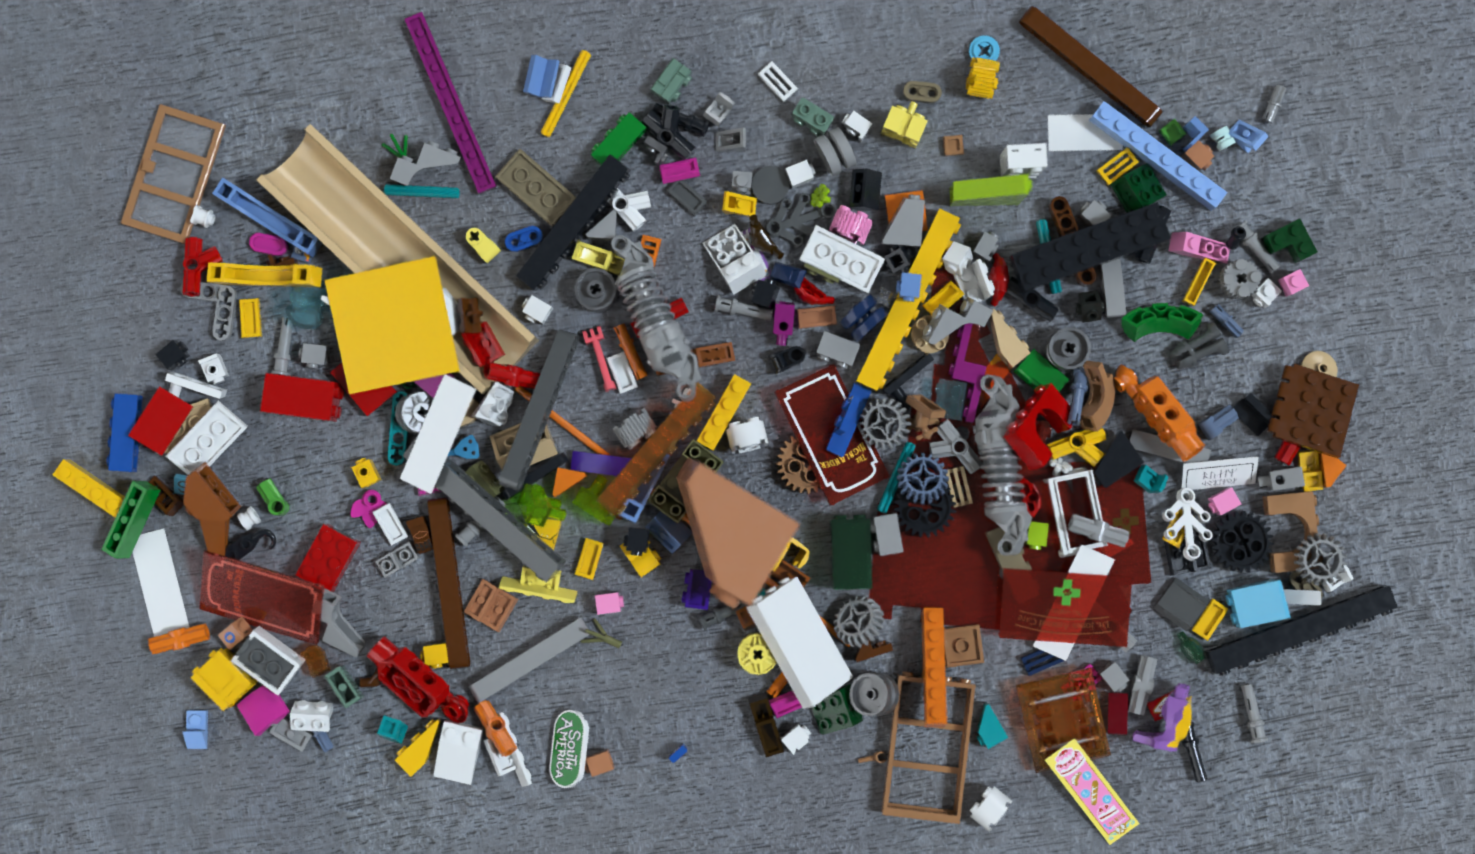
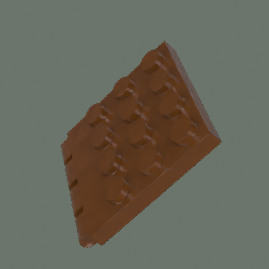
(1313, 410)

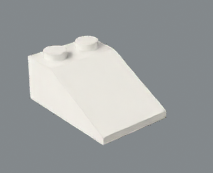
(458, 751)

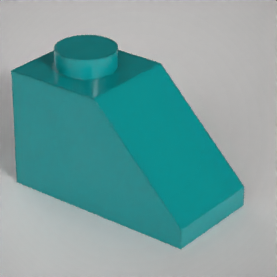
(989, 728)

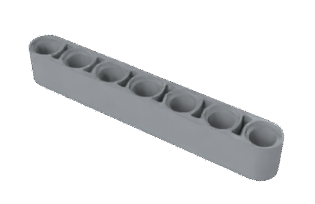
(529, 660)

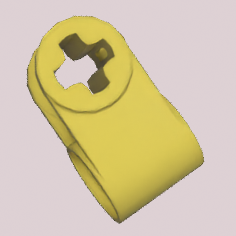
(484, 247)

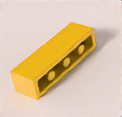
(724, 412)
(89, 486)

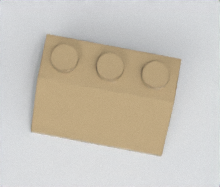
(504, 440)

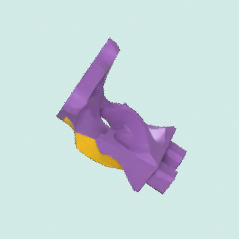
(1178, 717)

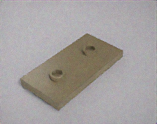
(535, 187)

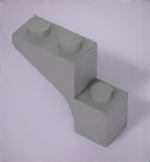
(429, 156)
(946, 321)
(339, 631)

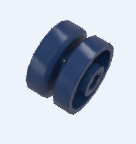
(861, 315)

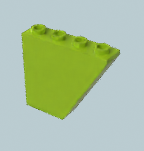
(990, 191)

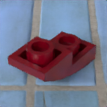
(1117, 713)

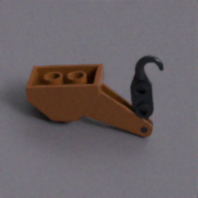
(214, 505)

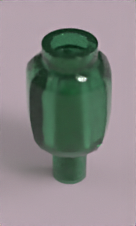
(1191, 648)

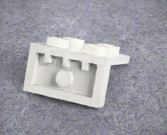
(975, 282)

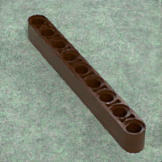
(1090, 66)
(448, 583)

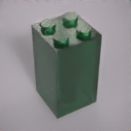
(850, 553)

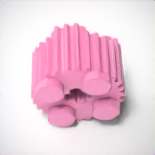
(851, 225)

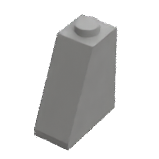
(906, 223)

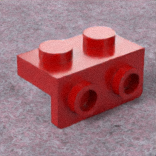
(483, 345)

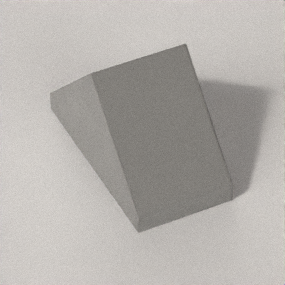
(731, 140)
(605, 229)

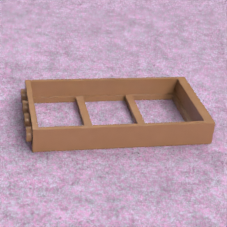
(922, 812)

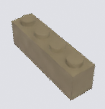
(1011, 562)

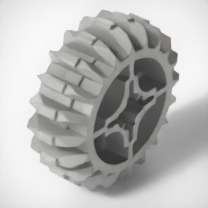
(868, 428)
(1324, 566)
(853, 620)

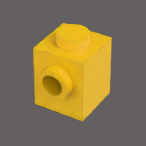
(366, 472)
(434, 655)

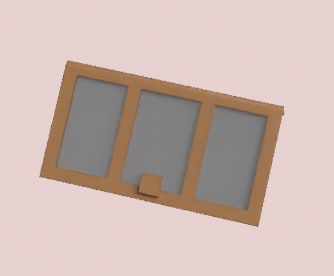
(173, 173)

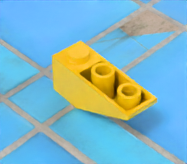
(417, 754)

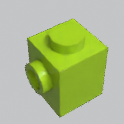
(1037, 535)

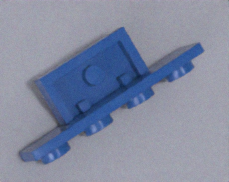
(848, 419)

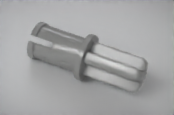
(1274, 104)

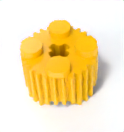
(982, 78)

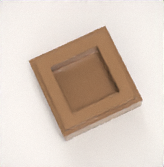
(953, 145)

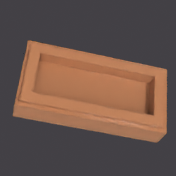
(816, 317)

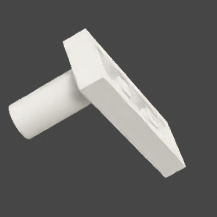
(178, 380)

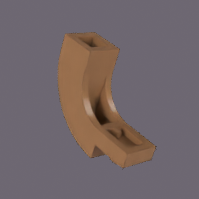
(1100, 398)

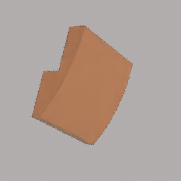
(491, 605)

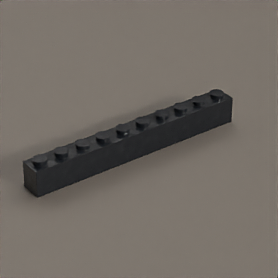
(1301, 629)

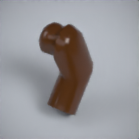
(373, 681)

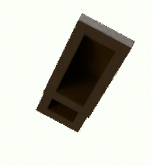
(765, 724)

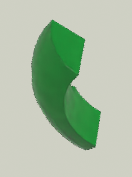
(1161, 318)

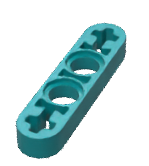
(396, 428)

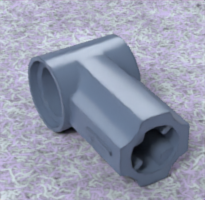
(1214, 425)

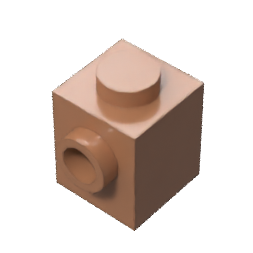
(1198, 156)

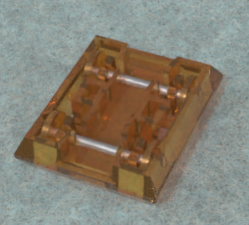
(1062, 715)

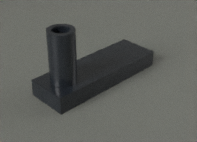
(894, 386)

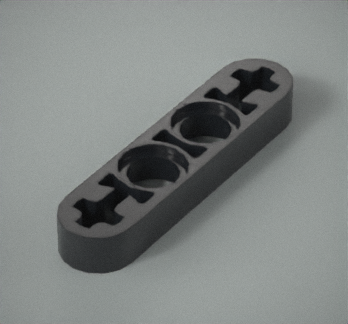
(537, 474)

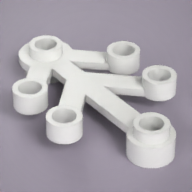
(1188, 521)

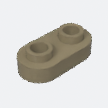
(922, 90)
(1302, 585)

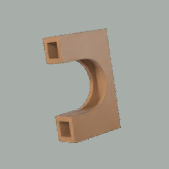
(1303, 507)

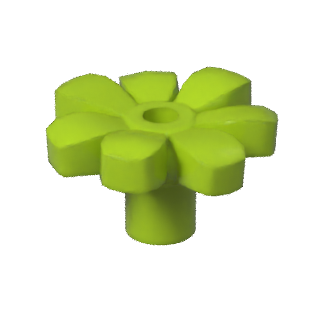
(820, 196)

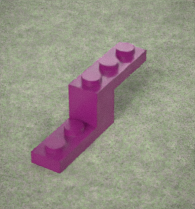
(967, 372)

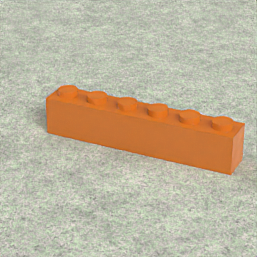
(933, 667)

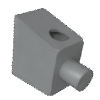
(1291, 478)

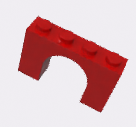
(1022, 432)

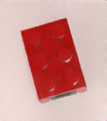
(328, 557)

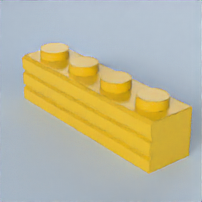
(1198, 282)

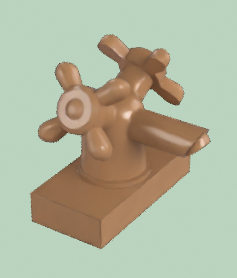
(926, 415)

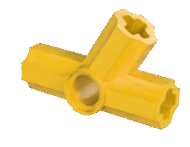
(1086, 450)

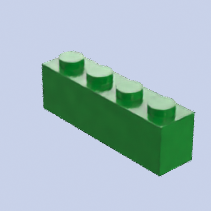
(130, 519)

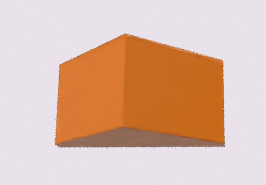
(1331, 468)
(566, 479)

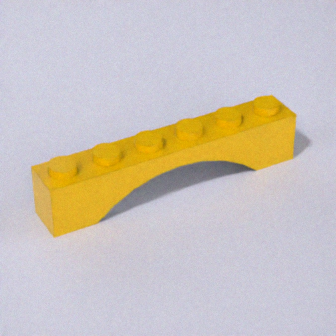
(253, 275)

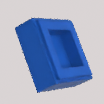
(679, 752)

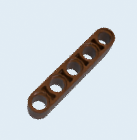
(1066, 213)

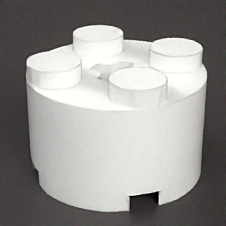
(747, 435)
(990, 808)

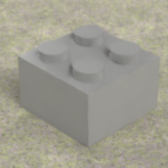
(886, 534)

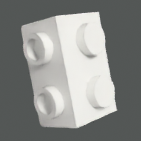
(311, 716)

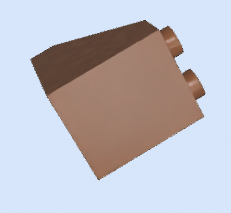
(733, 533)

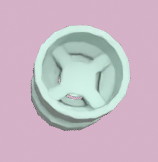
(1225, 142)

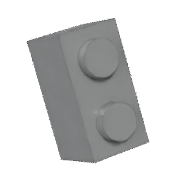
(837, 349)

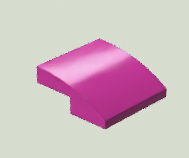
(262, 709)

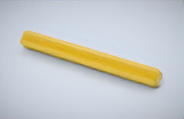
(572, 81)

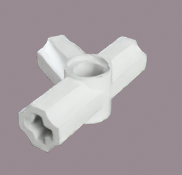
(633, 203)

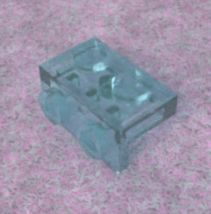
(951, 398)

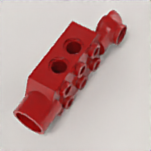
(416, 682)

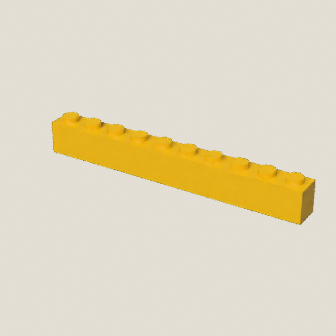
(903, 312)

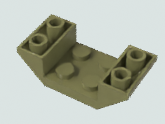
(667, 494)

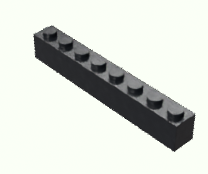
(573, 223)

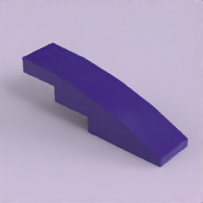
(598, 463)

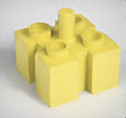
(905, 124)

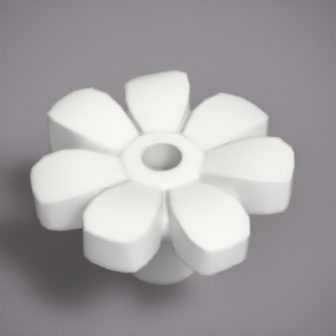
(1060, 466)

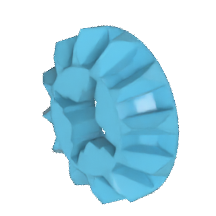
(984, 41)

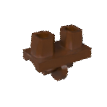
(469, 315)

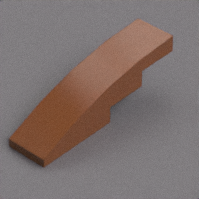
(712, 355)

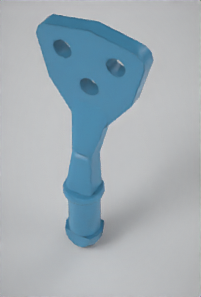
(458, 450)

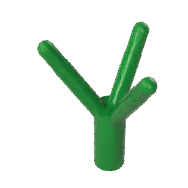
(399, 154)

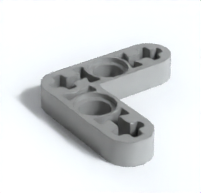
(219, 298)

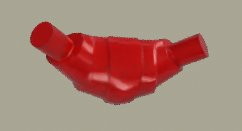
(1000, 277)
(812, 295)
(1032, 498)

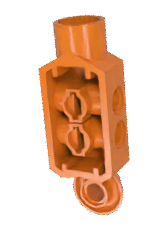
(1161, 412)

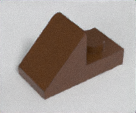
(867, 652)

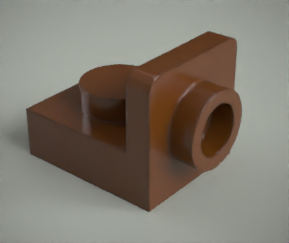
(283, 261)

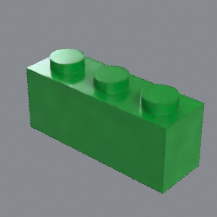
(620, 139)

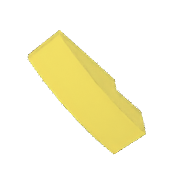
(598, 258)

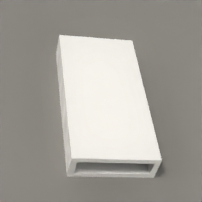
(799, 642)

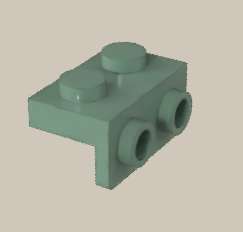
(812, 117)

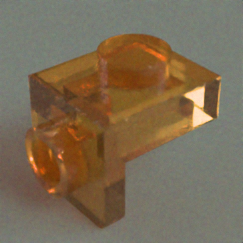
(316, 660)

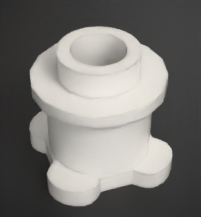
(202, 217)

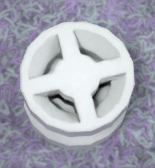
(249, 518)

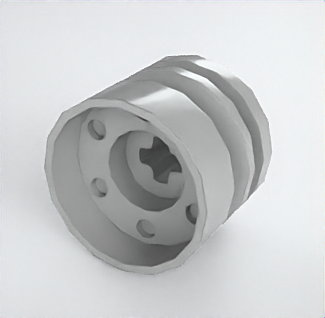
(407, 411)

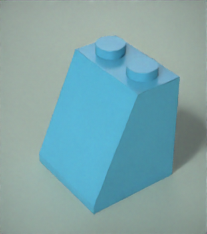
(1257, 603)

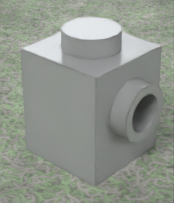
(1094, 213)
(314, 355)

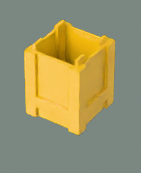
(223, 679)

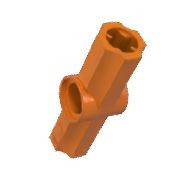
(179, 638)
(500, 737)

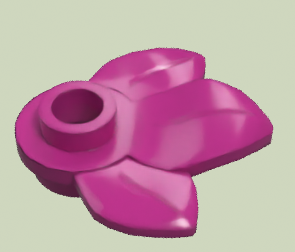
(364, 508)

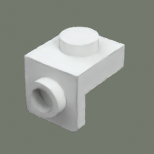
(1344, 577)

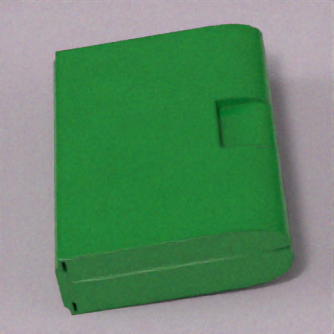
(1038, 370)

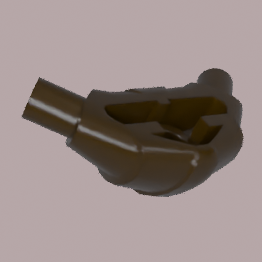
(761, 239)

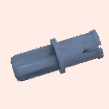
(1226, 321)
(323, 740)

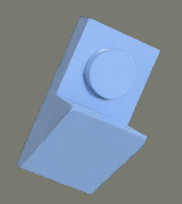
(1247, 136)
(196, 729)

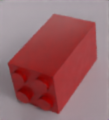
(301, 397)

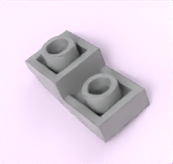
(398, 559)

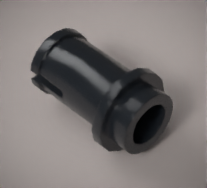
(1237, 234)

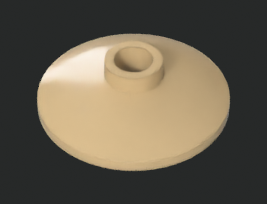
(1319, 358)

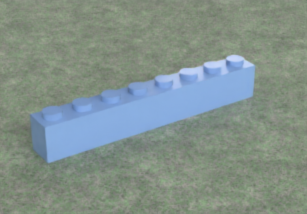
(1158, 156)

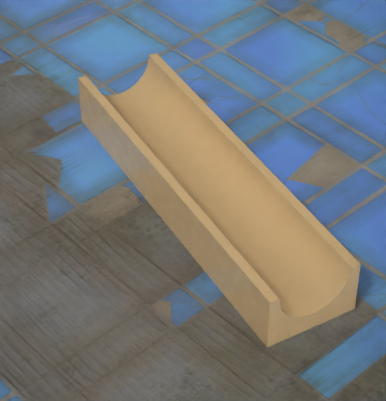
(374, 233)

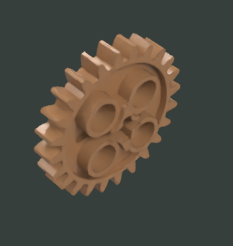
(798, 478)

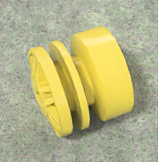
(746, 658)

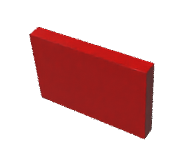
(366, 400)
(160, 421)

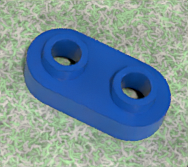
(523, 237)

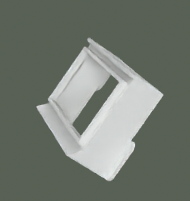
(1066, 550)

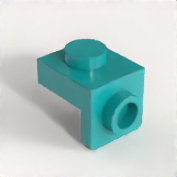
(1150, 480)

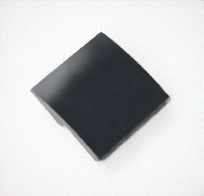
(1179, 564)

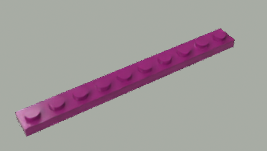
(450, 102)

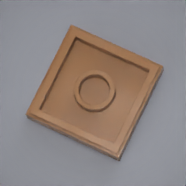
(963, 646)

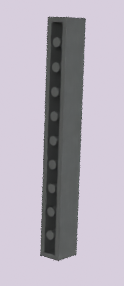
(496, 520)

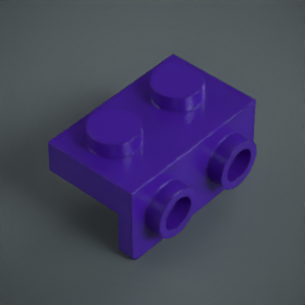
(697, 590)

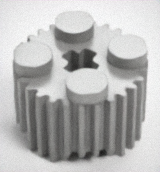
(1250, 279)
(634, 429)

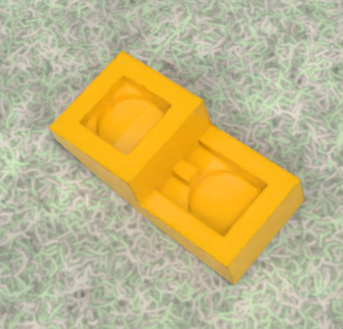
(1311, 472)

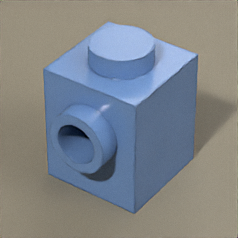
(909, 286)

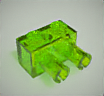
(587, 501)
(538, 507)

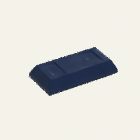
(787, 275)

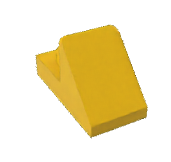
(738, 204)

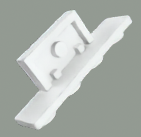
(512, 762)

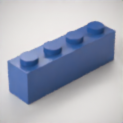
(123, 448)

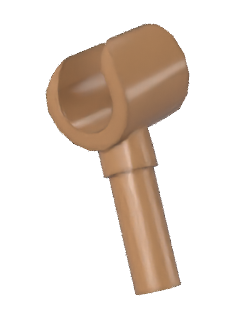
(872, 758)

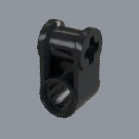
(786, 359)

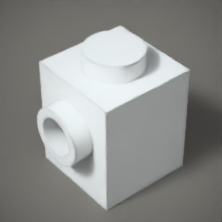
(957, 258)
(536, 310)

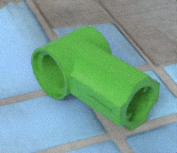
(272, 496)

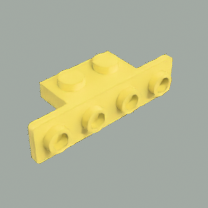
(531, 585)

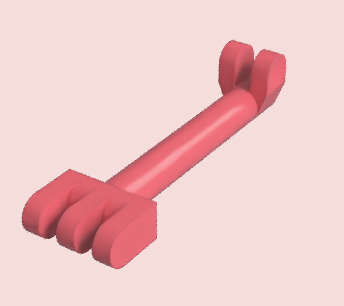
(594, 339)

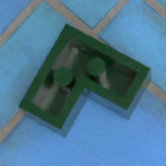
(1294, 238)

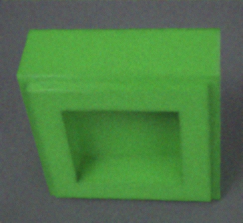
(1172, 132)

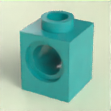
(392, 729)

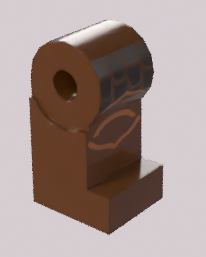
(421, 534)

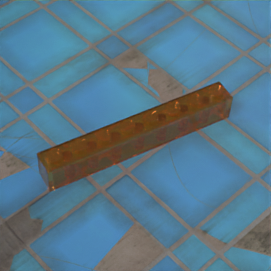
(655, 449)

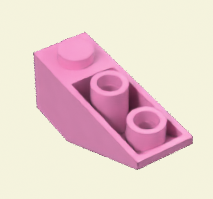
(1198, 247)

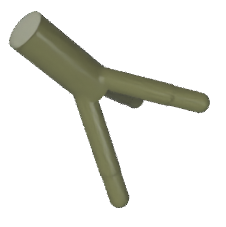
(601, 638)

